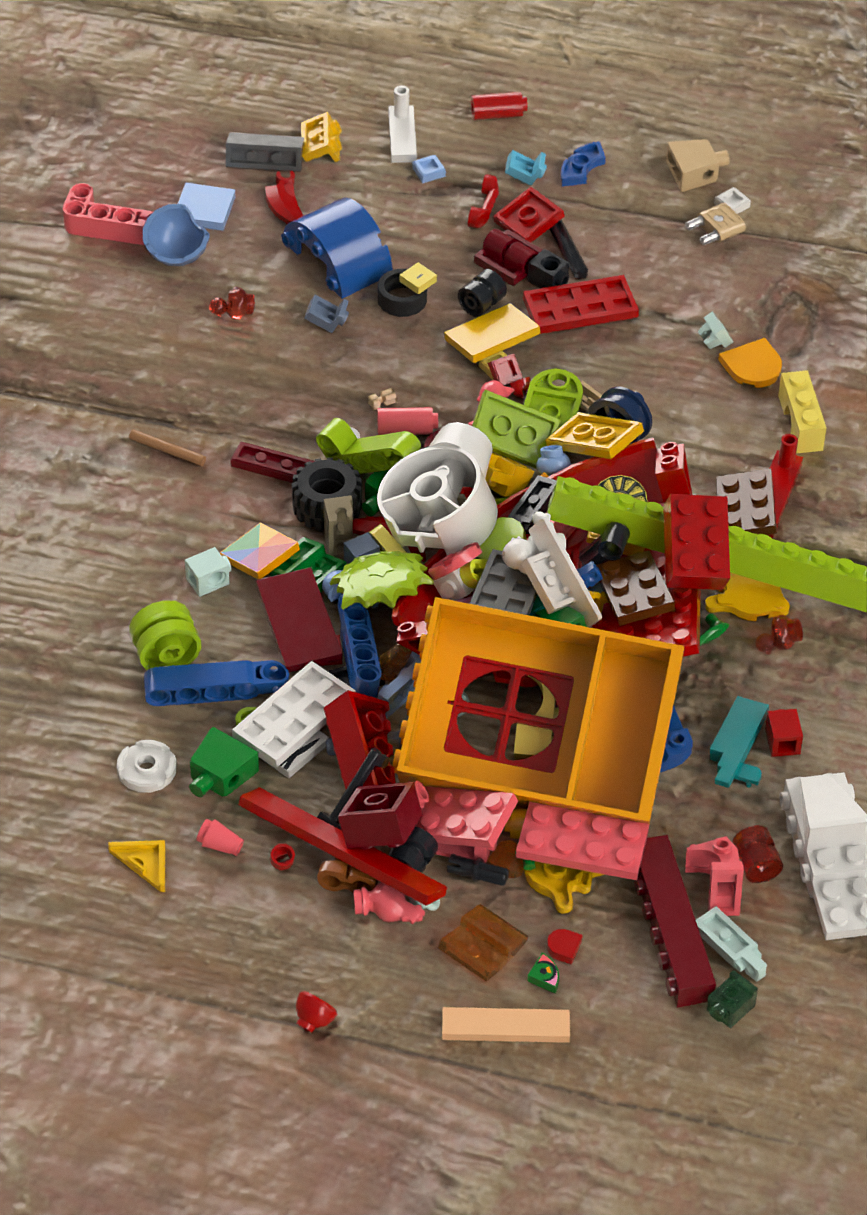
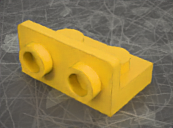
(321, 137)

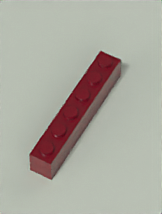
(673, 925)

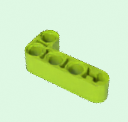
(365, 453)

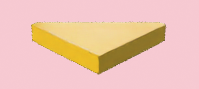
(144, 858)

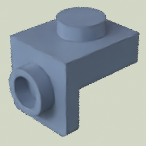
(326, 314)

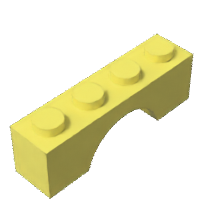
(531, 739)

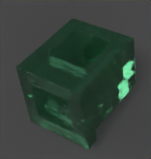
(732, 999)

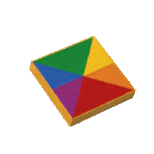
(260, 551)

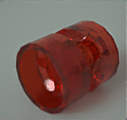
(758, 854)

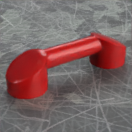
(479, 216)

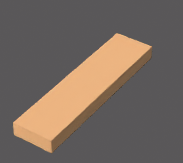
(506, 1024)

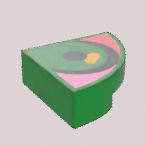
(545, 974)

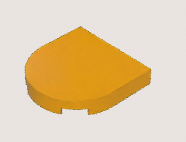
(752, 363)

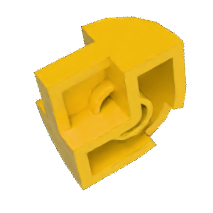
(507, 475)

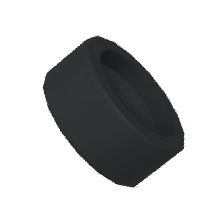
(395, 305)

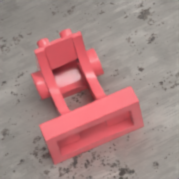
(722, 862)

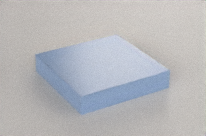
(208, 204)

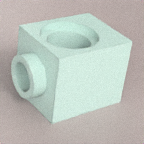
(207, 571)

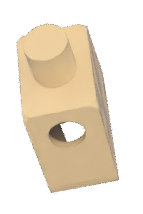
(694, 163)

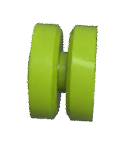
(165, 635)

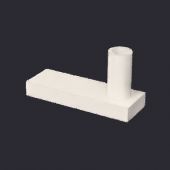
(402, 127)

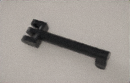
(373, 759)

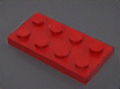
(581, 304)

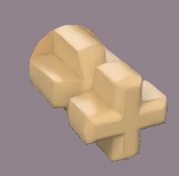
(386, 397)

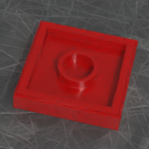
(529, 215)

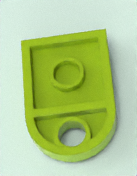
(557, 401)

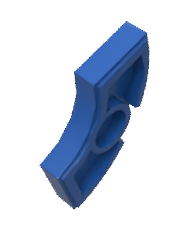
(577, 166)

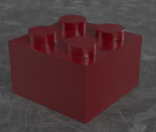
(380, 815)

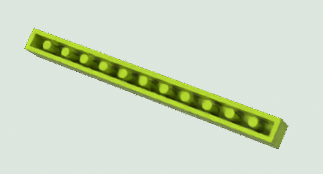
(750, 553)

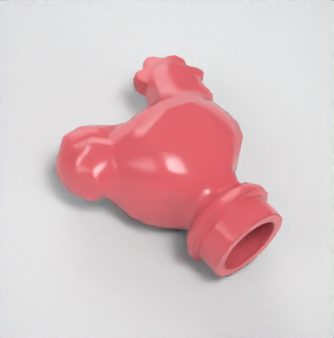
(387, 904)

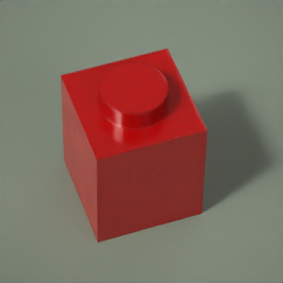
(784, 732)

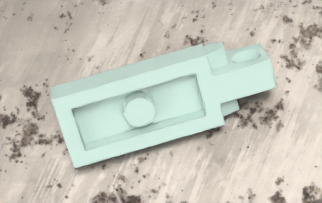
(731, 943)

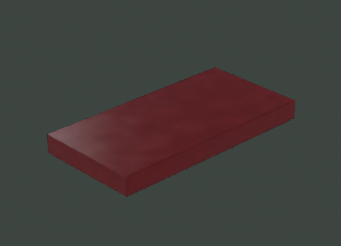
(299, 619)

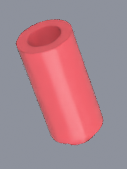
(414, 420)

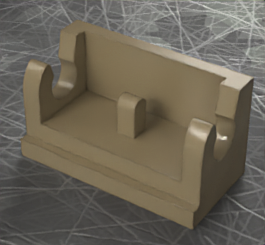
(337, 522)

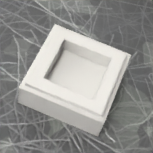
(734, 200)

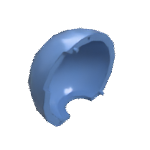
(174, 236)

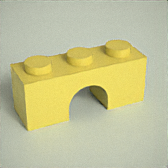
(800, 401)

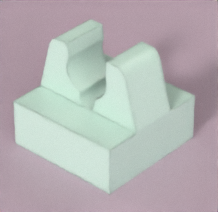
(716, 331)

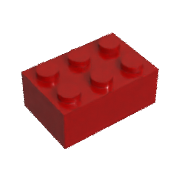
(696, 542)

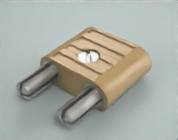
(719, 223)

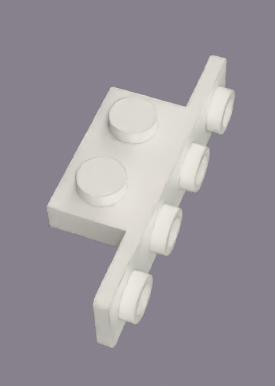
(556, 576)

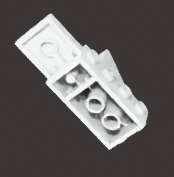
(831, 849)

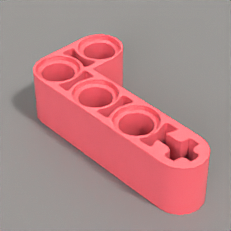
(102, 220)

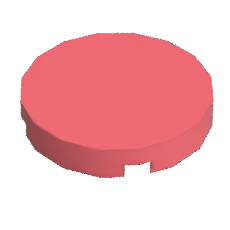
(454, 561)

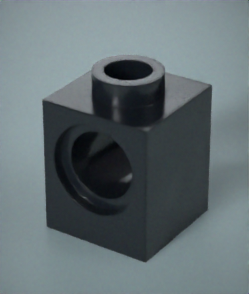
(548, 270)

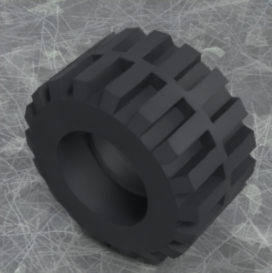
(323, 481)

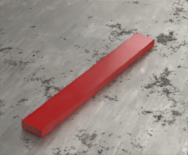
(332, 841)

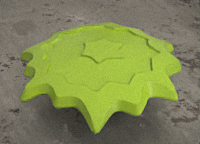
(380, 578)

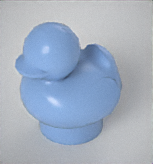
(552, 460)

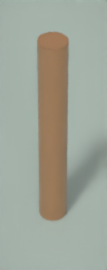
(167, 447)

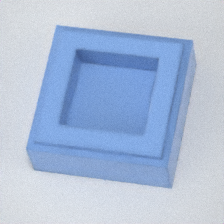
(428, 168)

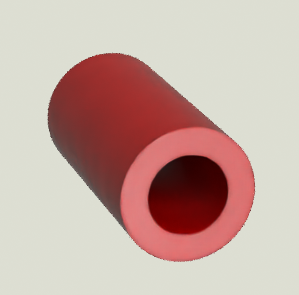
(498, 105)

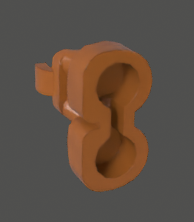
(337, 875)

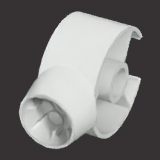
(424, 489)

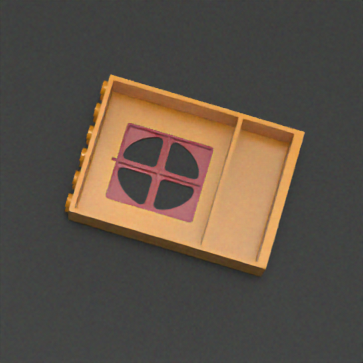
(610, 698)

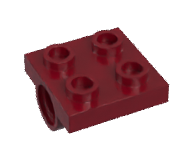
(506, 255)

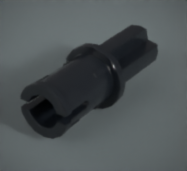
(478, 870)

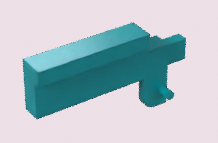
(736, 741)

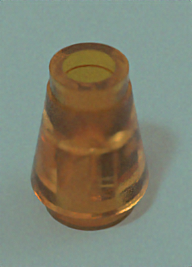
(393, 661)

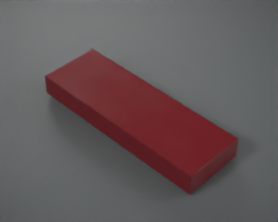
(267, 461)

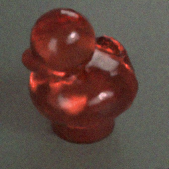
(237, 304)
(783, 635)

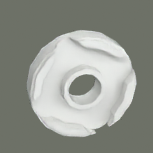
(146, 779)

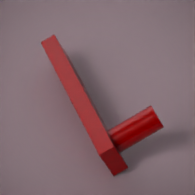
(785, 471)

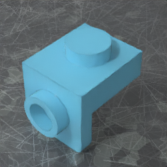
(524, 168)

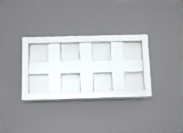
(290, 714)

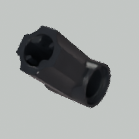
(607, 546)

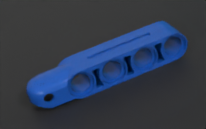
(359, 649)
(212, 682)

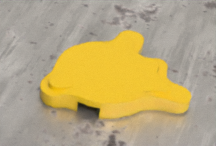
(748, 599)
(559, 883)

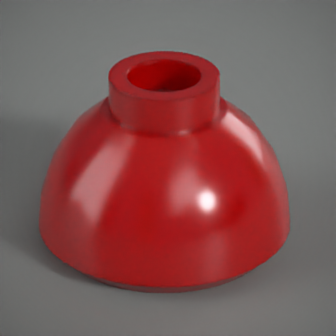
(313, 1012)

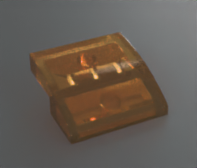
(483, 942)

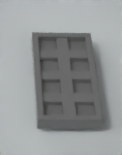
(504, 587)

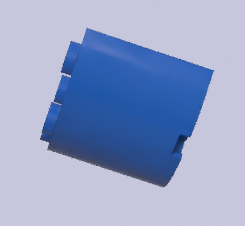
(345, 241)

